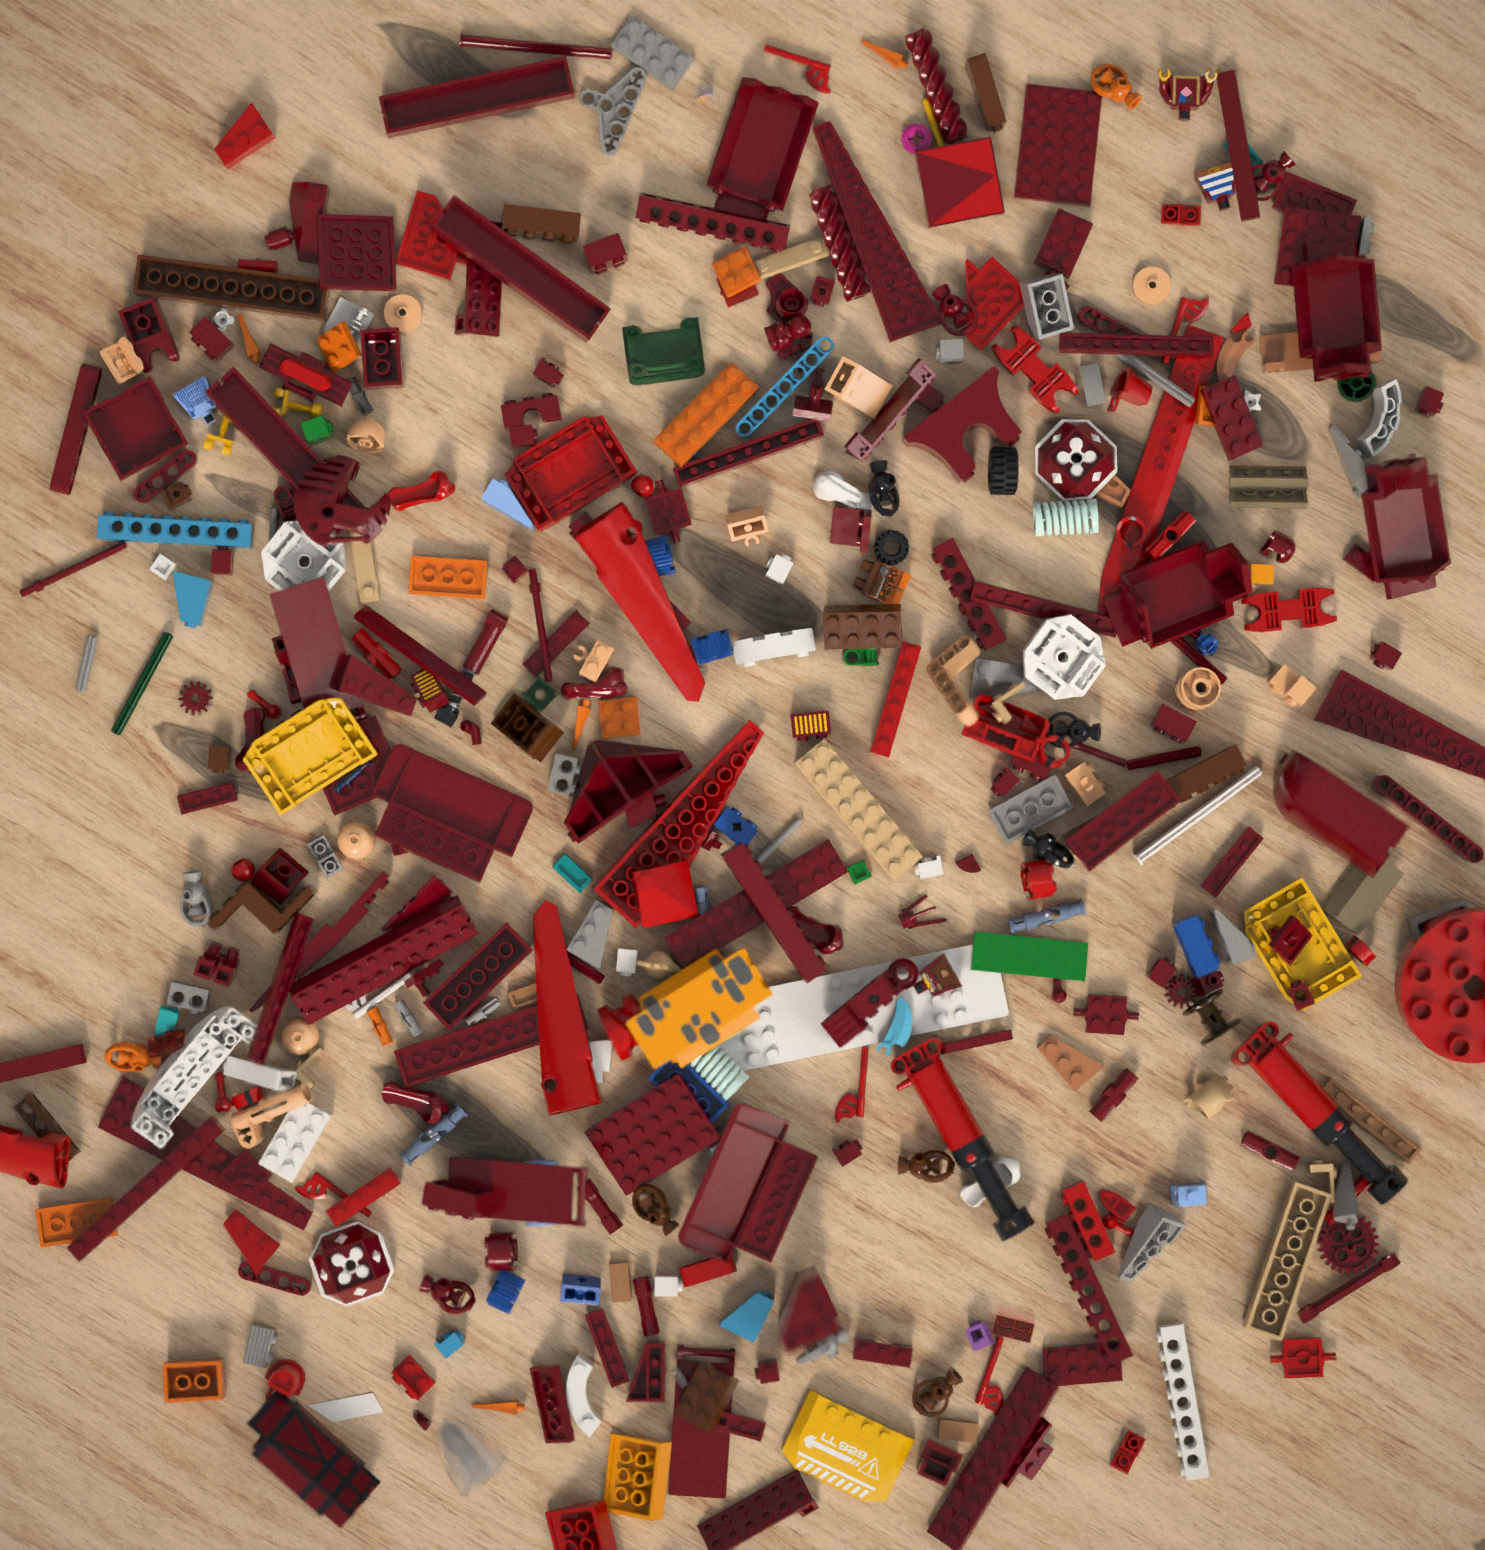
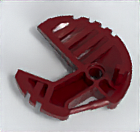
(325, 490)

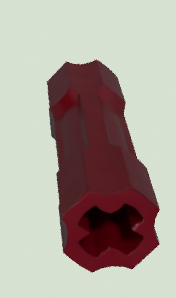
(608, 1218)
(647, 1312)

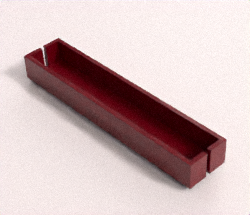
(476, 97)
(520, 269)
(268, 432)
(382, 959)

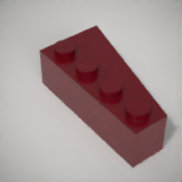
(369, 685)

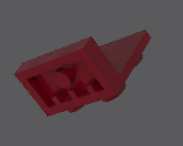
(851, 527)

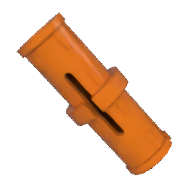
(380, 1026)

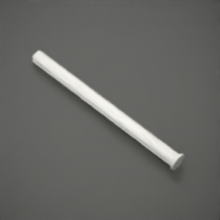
(1197, 815)

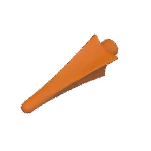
(891, 57)
(251, 349)
(582, 714)
(510, 1407)

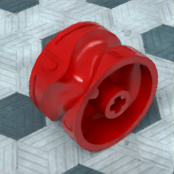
(615, 1025)

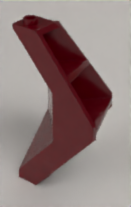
(616, 779)

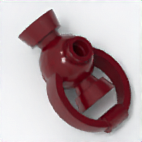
(1266, 178)
(951, 307)
(443, 1292)

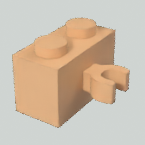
(747, 524)
(595, 661)
(1085, 783)

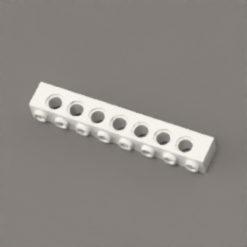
(1199, 1468)

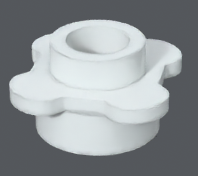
(222, 314)

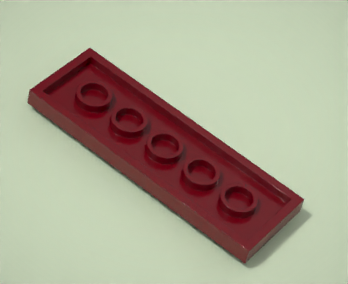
(1123, 820)

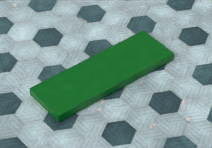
(1029, 956)

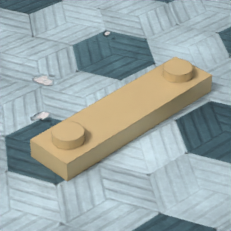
(791, 258)
(365, 571)

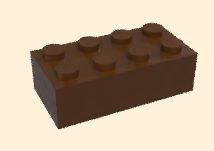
(540, 223)
(862, 626)

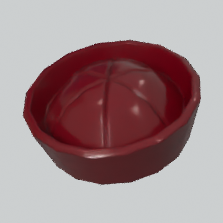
(786, 305)

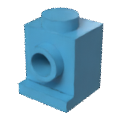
(450, 1343)

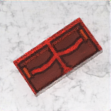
(1013, 1328)

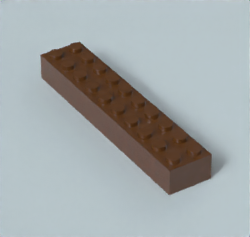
(230, 288)
(1197, 777)

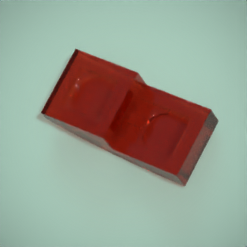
(166, 1044)

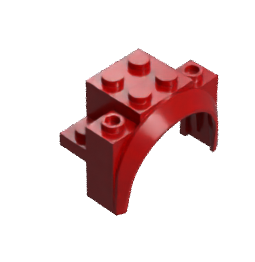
(1016, 738)

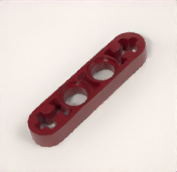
(1113, 325)
(167, 479)
(977, 1041)
(274, 1280)

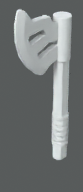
(366, 1006)

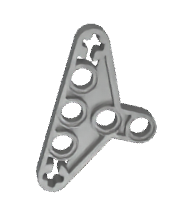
(610, 117)

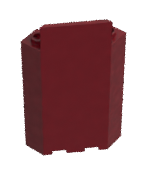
(760, 148)

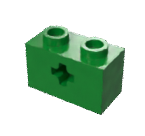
(317, 430)

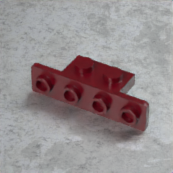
(1032, 1455)

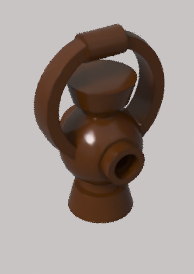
(921, 1166)
(658, 1213)
(940, 1389)

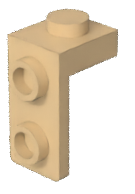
(1000, 712)
(302, 1077)
(1319, 1165)

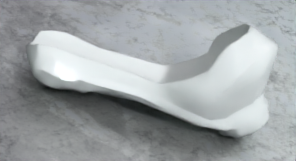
(831, 487)
(1008, 1171)

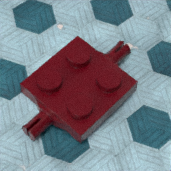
(668, 511)
(1106, 1014)

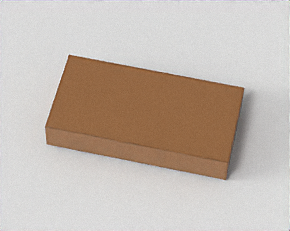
(523, 996)
(620, 1282)
(958, 1430)

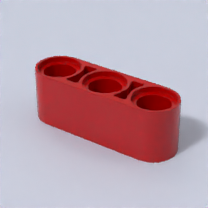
(706, 1270)

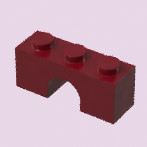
(547, 406)
(882, 1353)

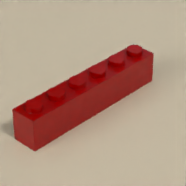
(895, 699)

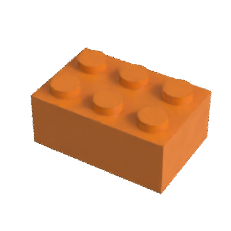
(194, 1380)

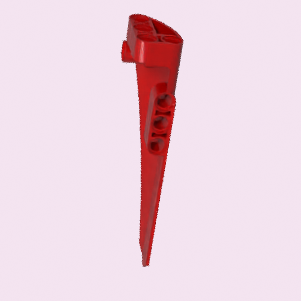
(635, 585)
(561, 1024)
(34, 1158)

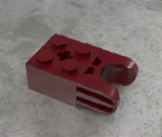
(150, 337)

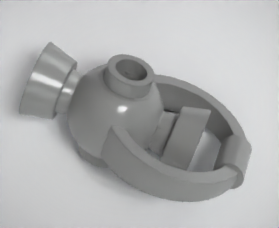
(195, 894)
(826, 1346)

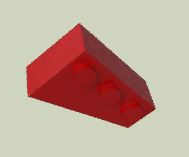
(244, 138)

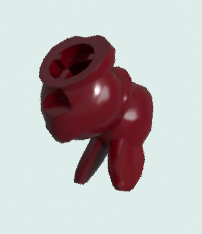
(781, 334)

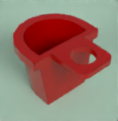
(1130, 389)
(286, 1377)

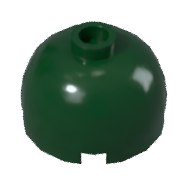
(1357, 388)

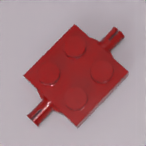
(1302, 1357)

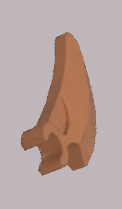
(1230, 355)

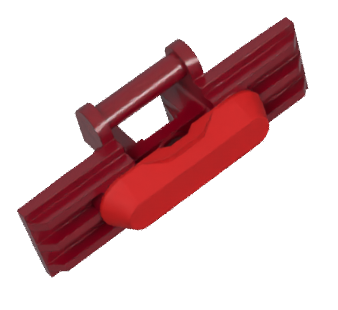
(307, 370)

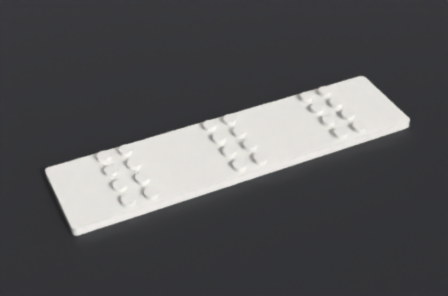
(794, 1013)

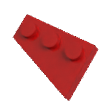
(251, 1241)

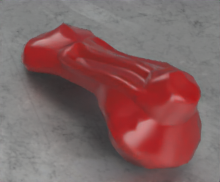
(432, 490)

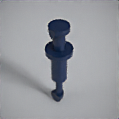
(350, 777)

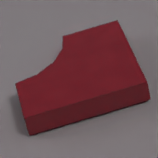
(776, 285)
(244, 1170)

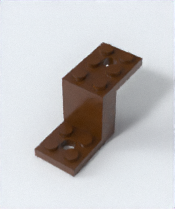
(261, 907)

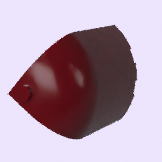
(1335, 813)

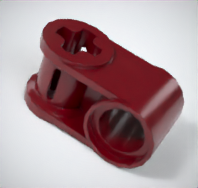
(285, 506)

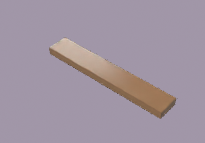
(1372, 1121)

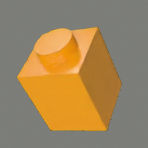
(1261, 574)

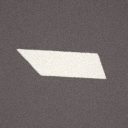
(348, 1407)

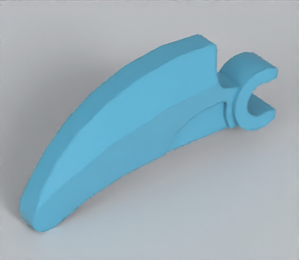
(900, 1028)

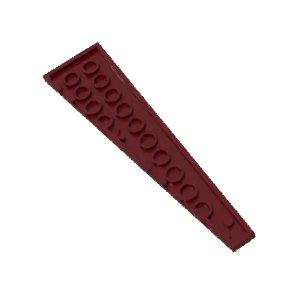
(892, 280)
(1383, 719)
(206, 1165)

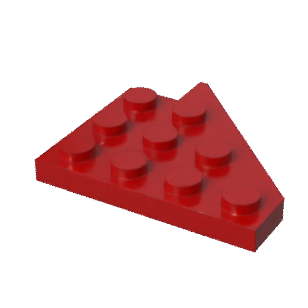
(421, 247)
(996, 298)

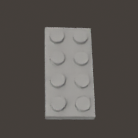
(652, 52)
(1030, 809)

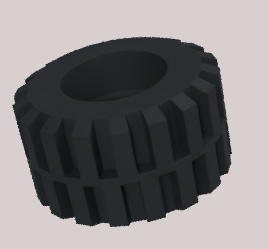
(1003, 470)

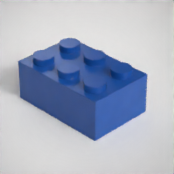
(1196, 945)

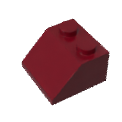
(279, 876)

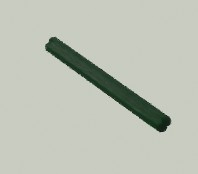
(142, 683)

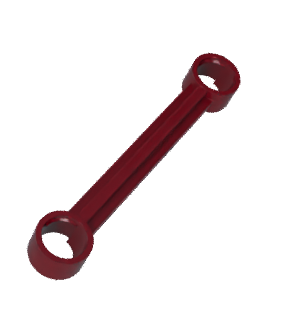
(1312, 1310)

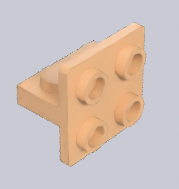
(122, 361)

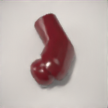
(472, 729)

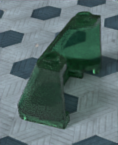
(664, 354)

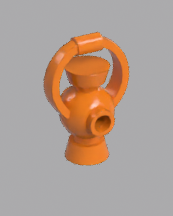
(1119, 88)
(137, 1057)

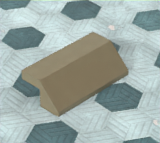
(1268, 487)
(1361, 896)

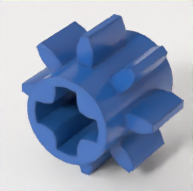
(1206, 644)

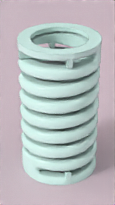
(1060, 512)
(720, 1071)

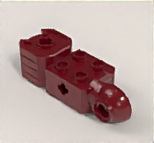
(850, 1017)

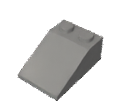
(1233, 942)

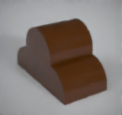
(527, 728)

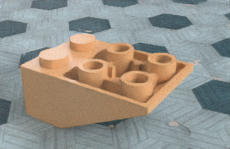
(858, 387)

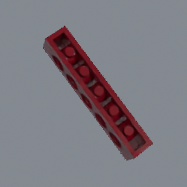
(950, 549)

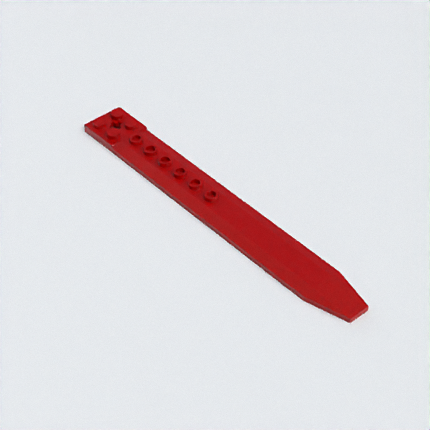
(1158, 465)

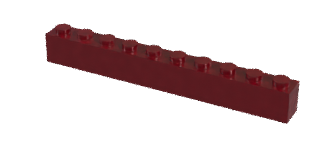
(146, 1188)

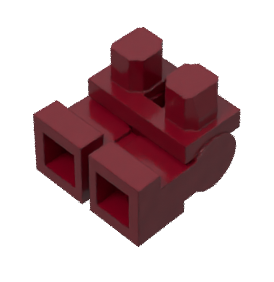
(216, 963)

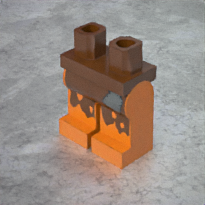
(876, 582)

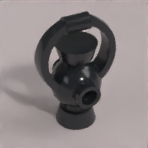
(883, 484)
(1071, 730)
(1047, 848)

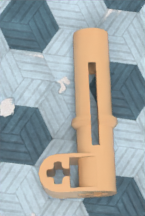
(252, 1118)

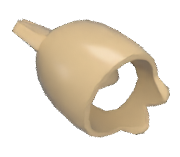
(660, 965)
(1211, 1096)

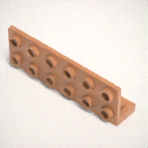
(1281, 354)

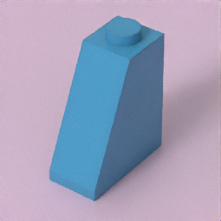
(192, 598)
(749, 1316)

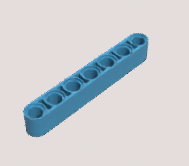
(794, 384)

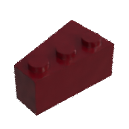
(649, 1377)

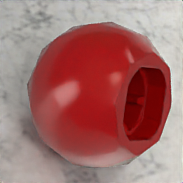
(643, 486)
(243, 870)

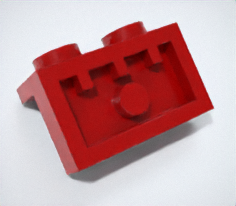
(412, 1377)

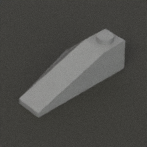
(1351, 461)
(996, 677)
(1151, 1234)

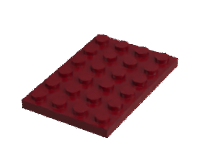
(1058, 145)
(652, 1134)

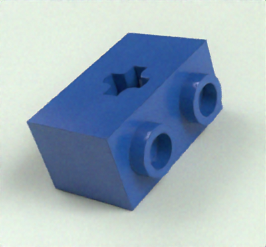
(725, 822)
(580, 1289)

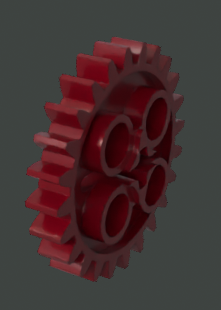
(1351, 1260)

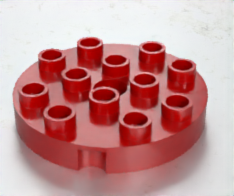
(1432, 983)

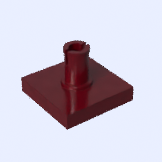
(813, 406)
(1289, 939)

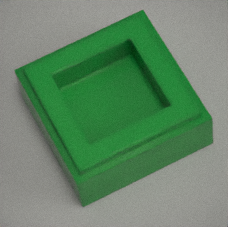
(859, 872)

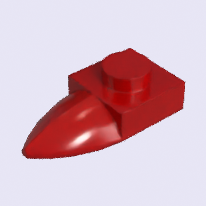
(1117, 1205)

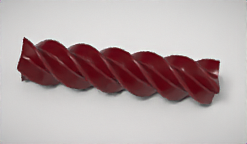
(938, 91)
(838, 240)

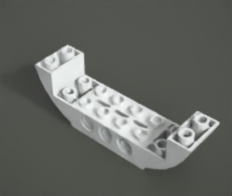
(187, 1071)

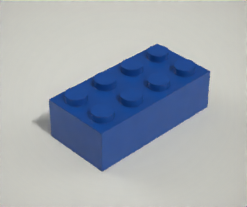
(706, 1095)

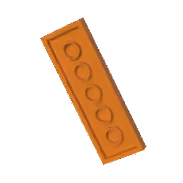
(706, 414)

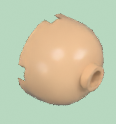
(366, 435)
(356, 840)
(299, 1036)

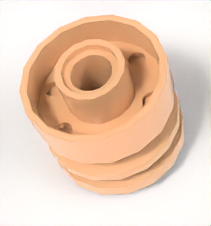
(1207, 683)

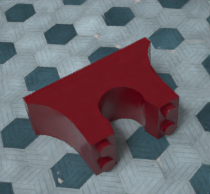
(972, 408)

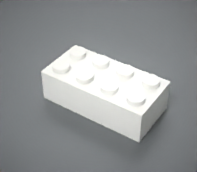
(295, 1140)

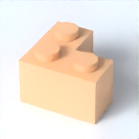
(1291, 686)

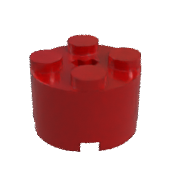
(1037, 879)

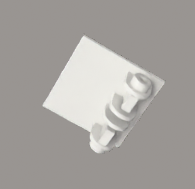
(356, 318)

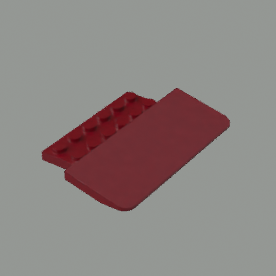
(447, 813)
(747, 1188)

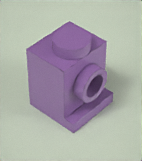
(973, 1335)

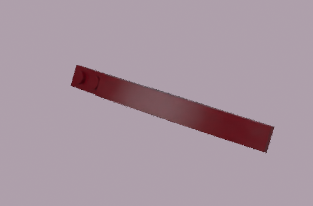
(329, 937)

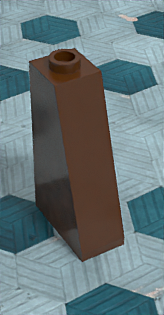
(985, 92)

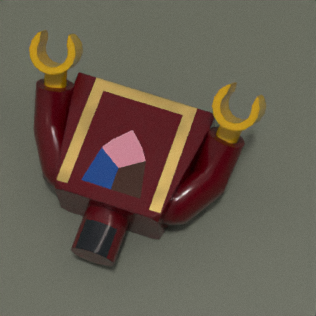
(1185, 92)

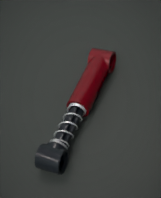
(474, 662)

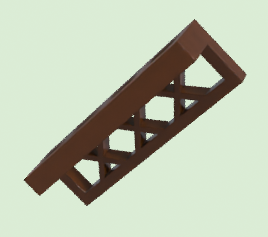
(51, 1124)

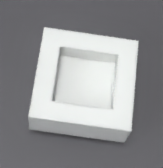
(163, 567)

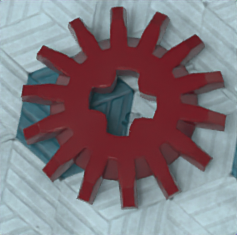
(199, 704)
(1178, 999)

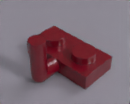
(1361, 561)
(418, 978)

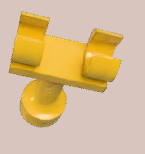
(315, 410)
(209, 441)

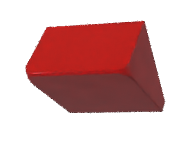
(1243, 324)

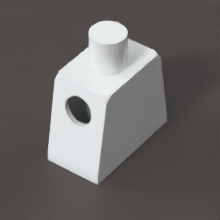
(601, 1055)

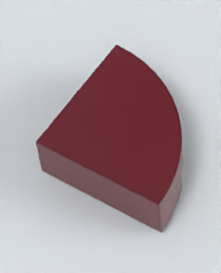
(968, 864)
(422, 1420)

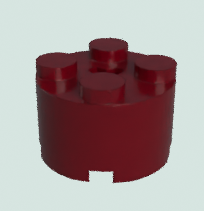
(501, 1251)

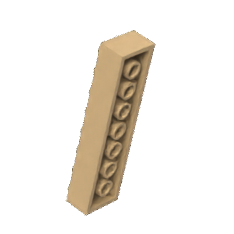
(858, 810)
(1286, 1260)

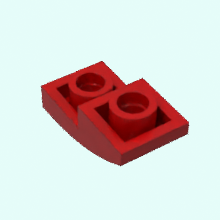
(1181, 215)
(1127, 1452)

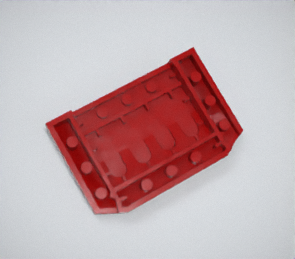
(569, 470)

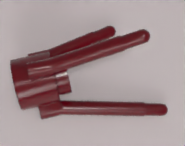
(908, 918)

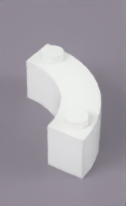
(1384, 420)
(773, 646)
(577, 1397)

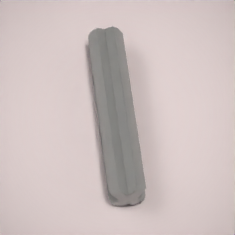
(86, 663)

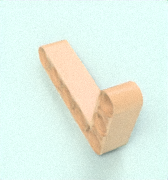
(944, 669)

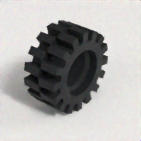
(903, 547)

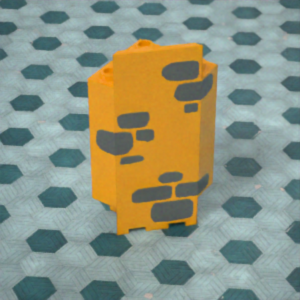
(698, 1008)

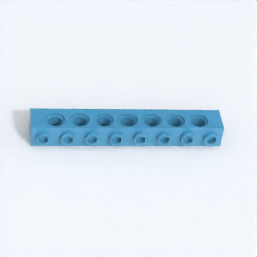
(106, 530)

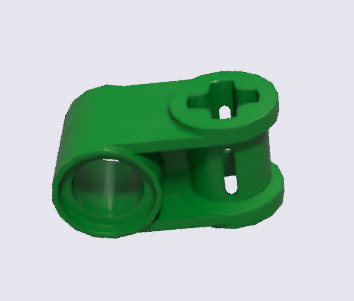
(862, 657)

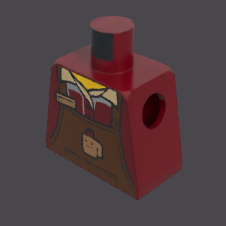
(937, 977)

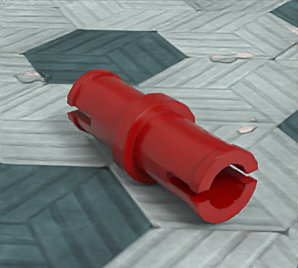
(259, 265)

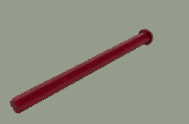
(535, 47)

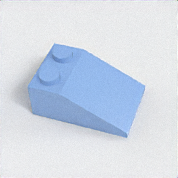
(502, 499)

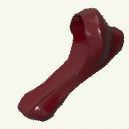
(608, 686)
(254, 729)
(825, 937)
(427, 1104)

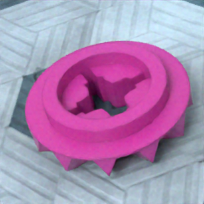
(922, 132)

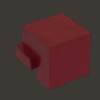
(938, 1462)

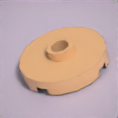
(1149, 295)
(410, 319)

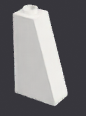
(263, 1075)

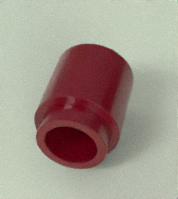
(279, 238)

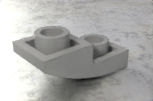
(1093, 384)
(325, 855)

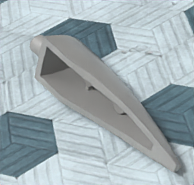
(1345, 1199)

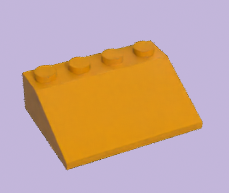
(637, 1476)

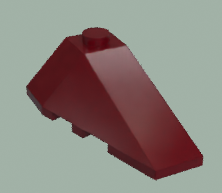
(305, 203)
(429, 896)

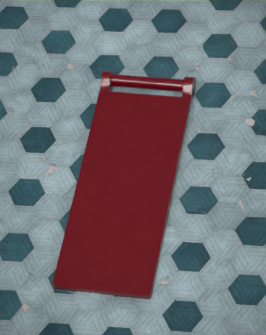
(313, 642)
(525, 1189)
(699, 1456)

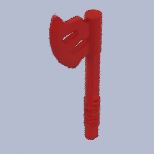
(824, 68)
(1181, 312)
(860, 1100)
(325, 1183)
(984, 1389)

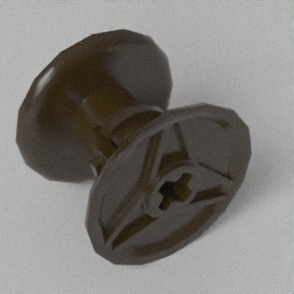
(1211, 1017)

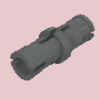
(359, 397)

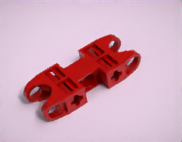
(1034, 369)
(1304, 608)

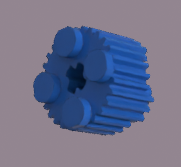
(661, 555)
(711, 646)
(505, 1291)

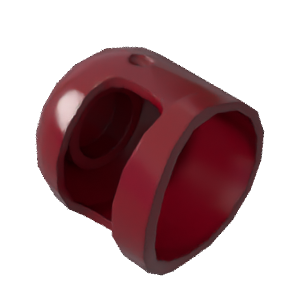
(1281, 544)

